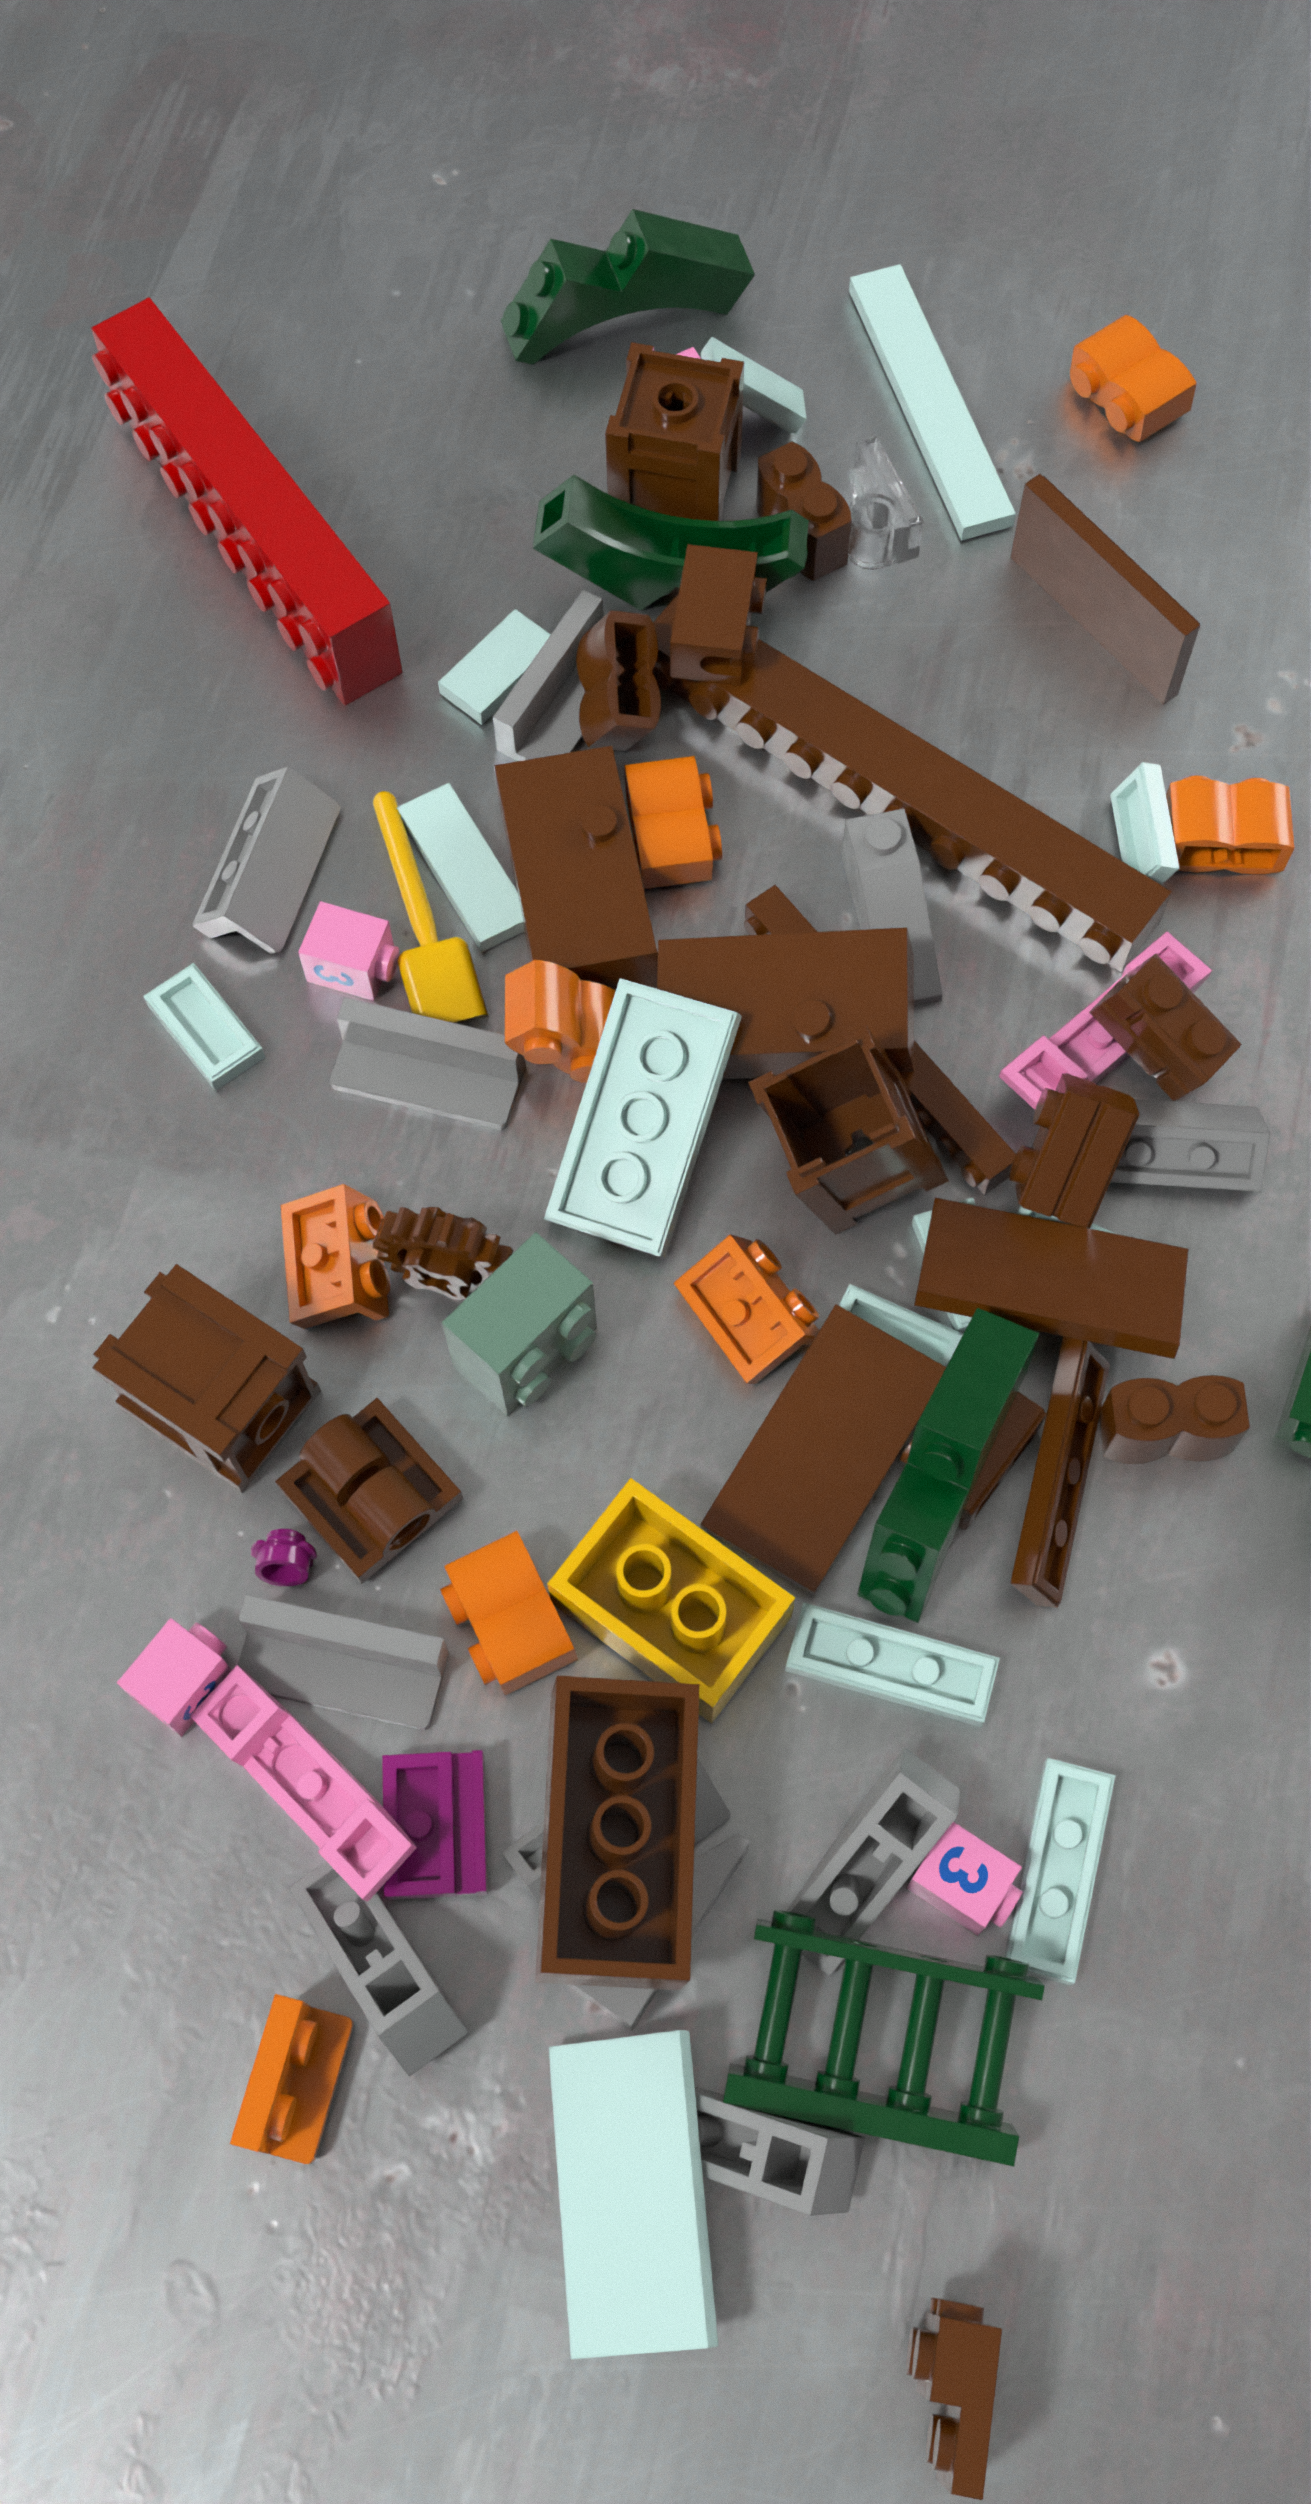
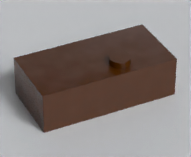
(577, 866)
(799, 992)
(618, 1834)

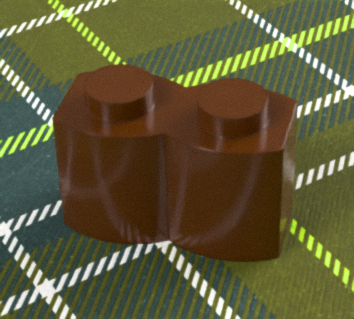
(793, 481)
(618, 680)
(1188, 1421)

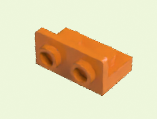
(333, 1258)
(748, 1306)
(292, 2081)

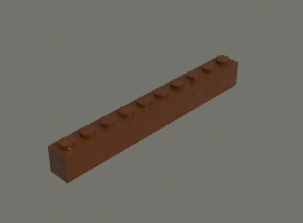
(950, 808)

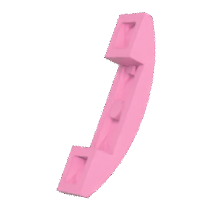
(1083, 1044)
(305, 1781)

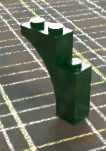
(645, 267)
(643, 552)
(945, 1464)

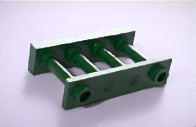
(906, 2110)

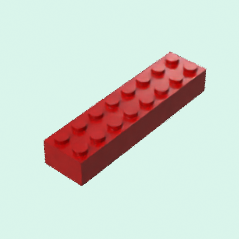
(247, 502)

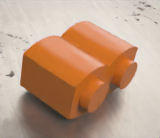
(1132, 378)
(670, 821)
(1231, 826)
(555, 1016)
(510, 1614)

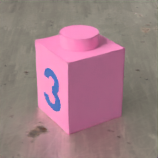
(348, 951)
(176, 1673)
(967, 1880)

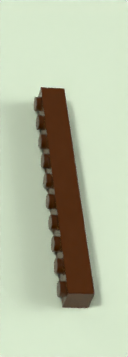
(941, 1107)

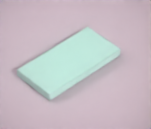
(642, 1117)
(632, 2196)

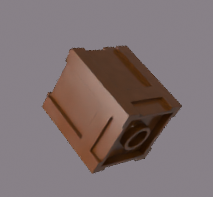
(675, 433)
(826, 1109)
(207, 1376)

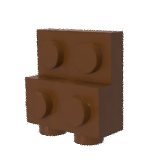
(957, 2367)

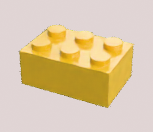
(671, 1598)

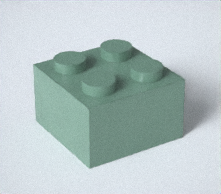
(522, 1325)

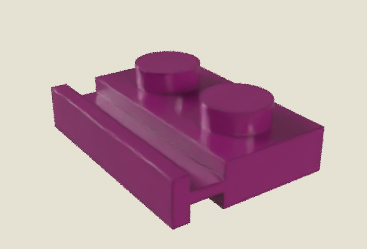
(443, 1812)

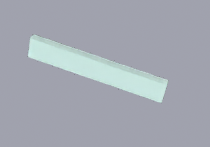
(931, 403)

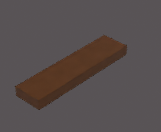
(1060, 1473)

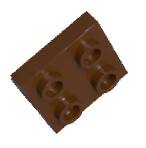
(367, 1488)

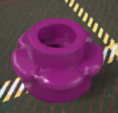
(283, 1558)

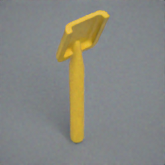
(437, 973)

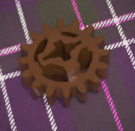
(439, 1250)

